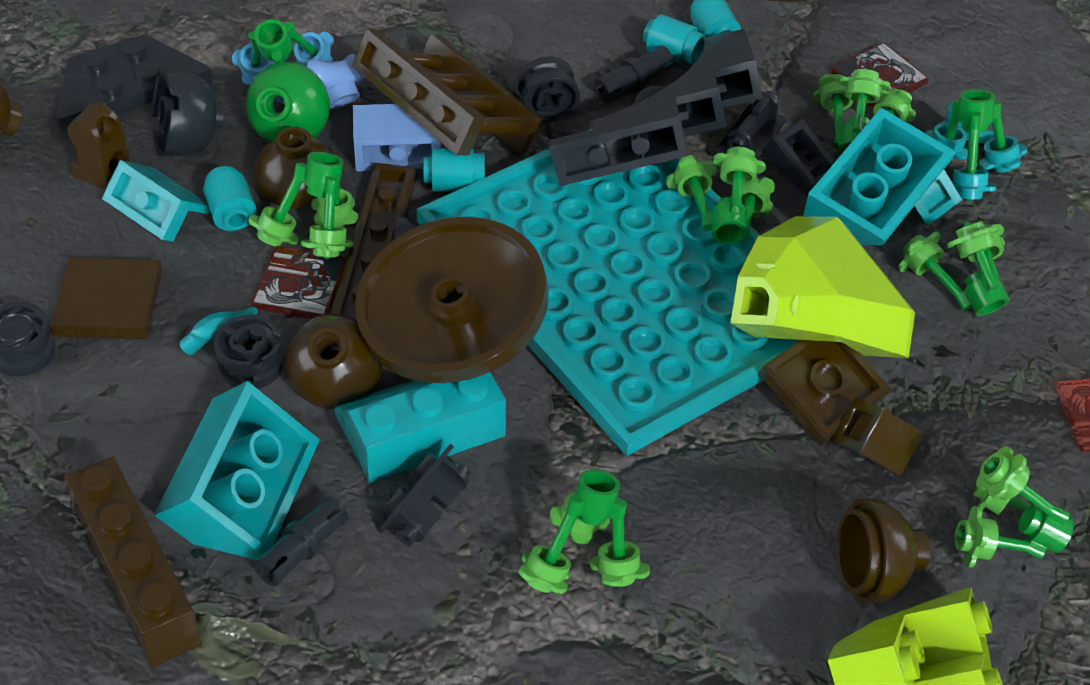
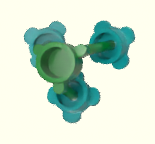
(1002, 153)

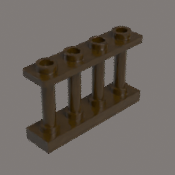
(445, 93)

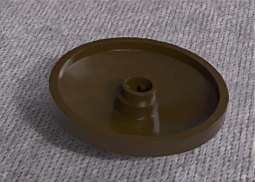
(452, 299)

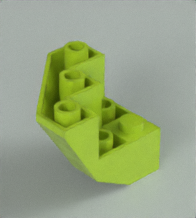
(820, 286)
(920, 646)

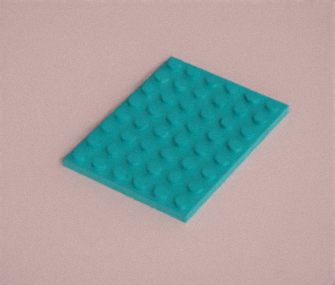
(633, 293)

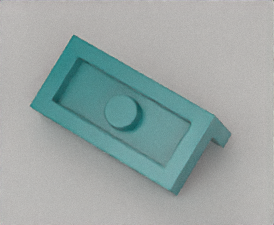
(151, 199)

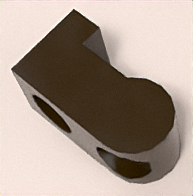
(97, 144)

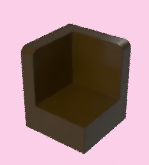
(878, 436)

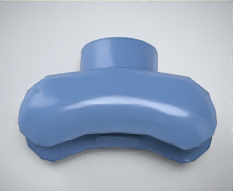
(339, 79)

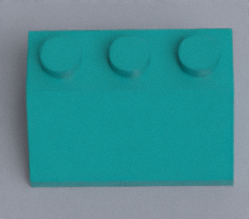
(879, 178)
(408, 421)
(238, 474)

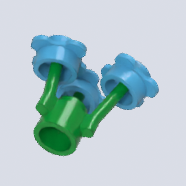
(273, 44)

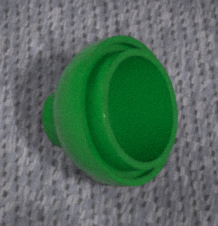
(304, 98)

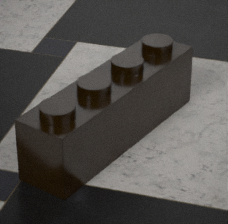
(133, 561)

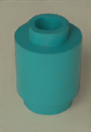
(713, 17)
(679, 37)
(453, 172)
(229, 198)

